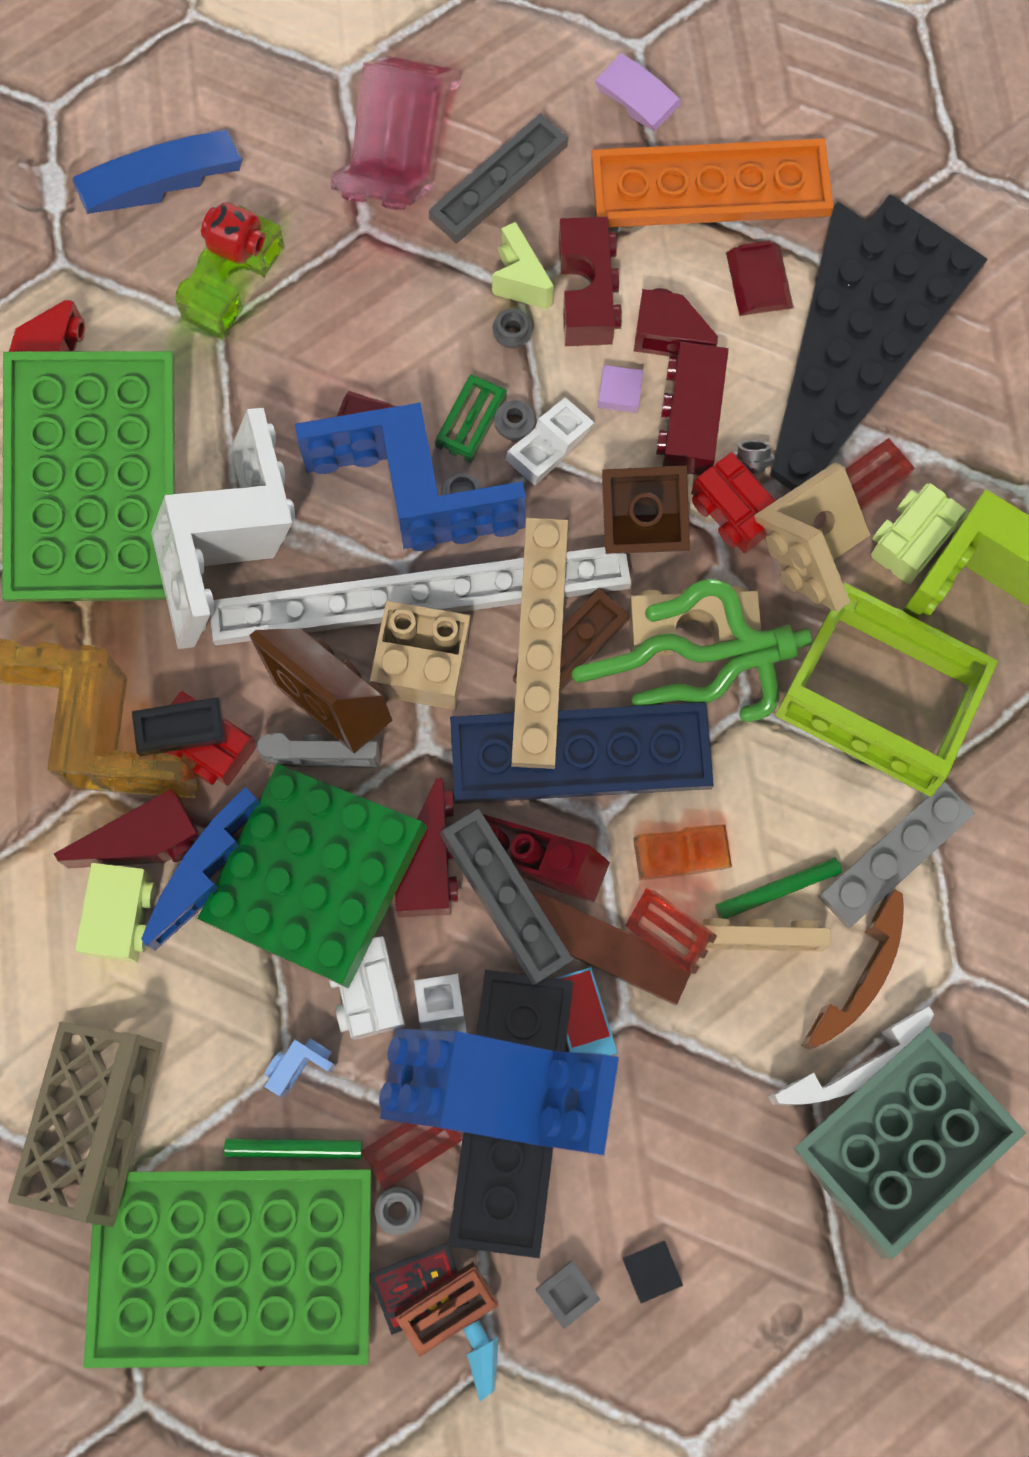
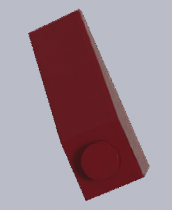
(145, 835)

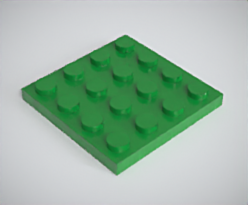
(313, 874)

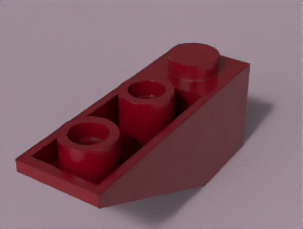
(552, 859)
(427, 884)

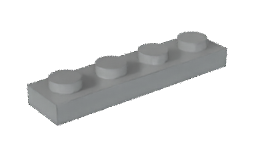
(896, 855)

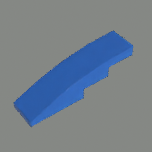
(161, 168)
(191, 880)

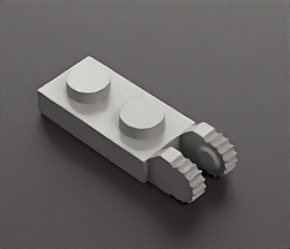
(316, 752)

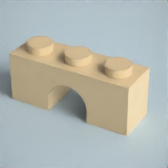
(706, 612)

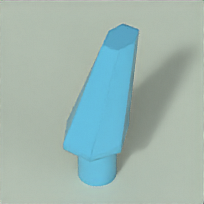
(482, 1358)

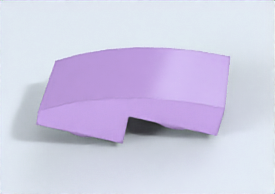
(639, 91)

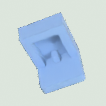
(287, 1068)

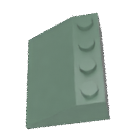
(908, 1143)

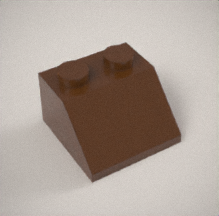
(645, 510)

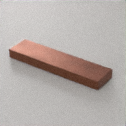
(614, 950)

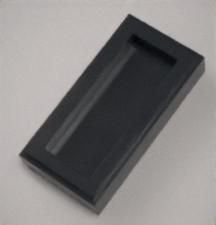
(179, 726)

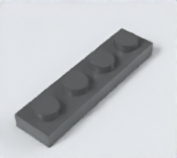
(498, 178)
(505, 896)

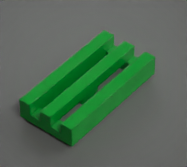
(456, 446)

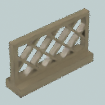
(112, 1128)

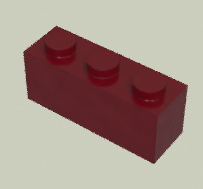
(693, 407)

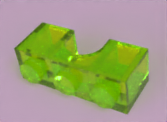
(205, 295)

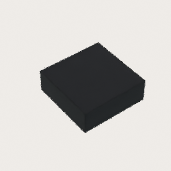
(652, 1271)

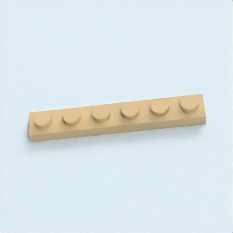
(540, 644)

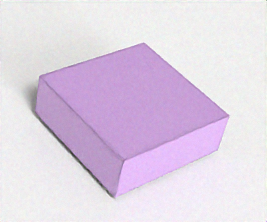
(620, 389)

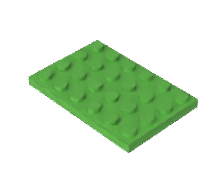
(85, 473)
(233, 1271)

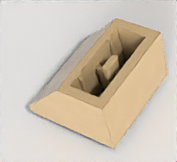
(421, 654)

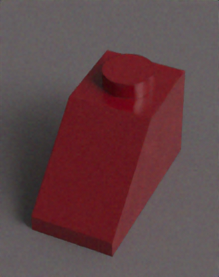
(668, 320)

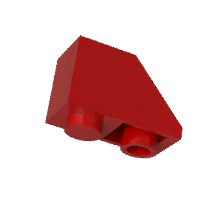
(51, 331)

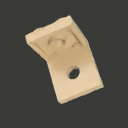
(810, 553)

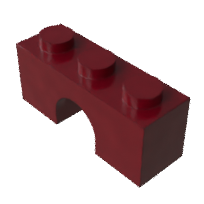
(586, 252)

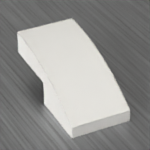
(550, 441)
(440, 1003)

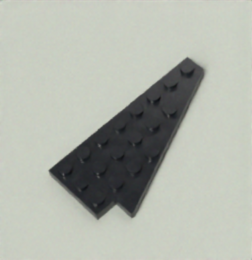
(870, 312)

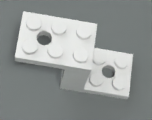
(221, 527)

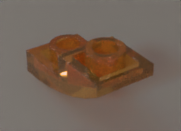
(682, 852)

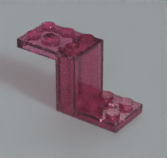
(396, 131)

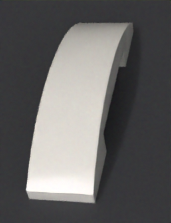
(808, 1089)

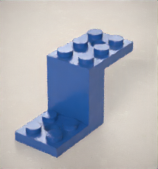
(402, 439)
(499, 1089)

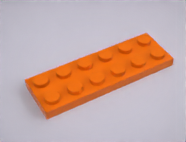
(712, 182)

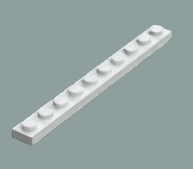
(441, 589)

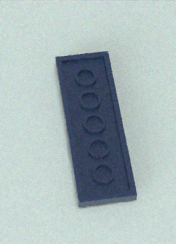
(595, 754)

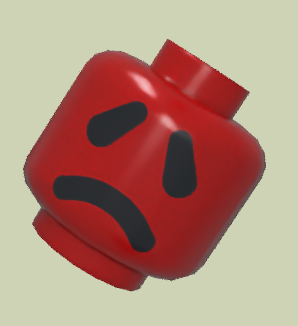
(232, 232)

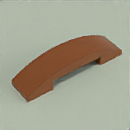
(887, 929)

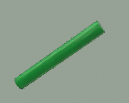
(778, 888)
(293, 1148)

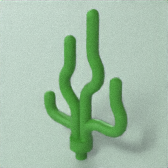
(749, 647)

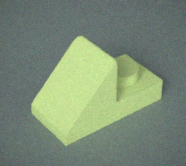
(523, 274)

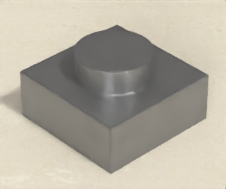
(567, 1294)

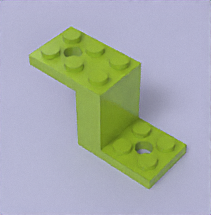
(988, 542)

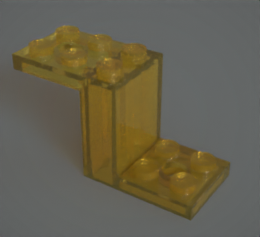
(90, 721)

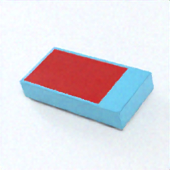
(587, 1022)

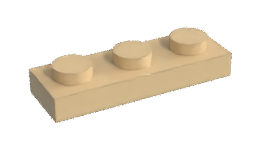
(762, 935)

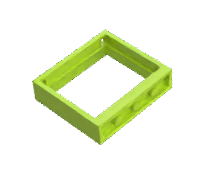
(866, 739)

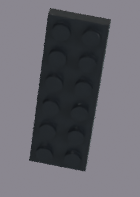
(502, 1181)

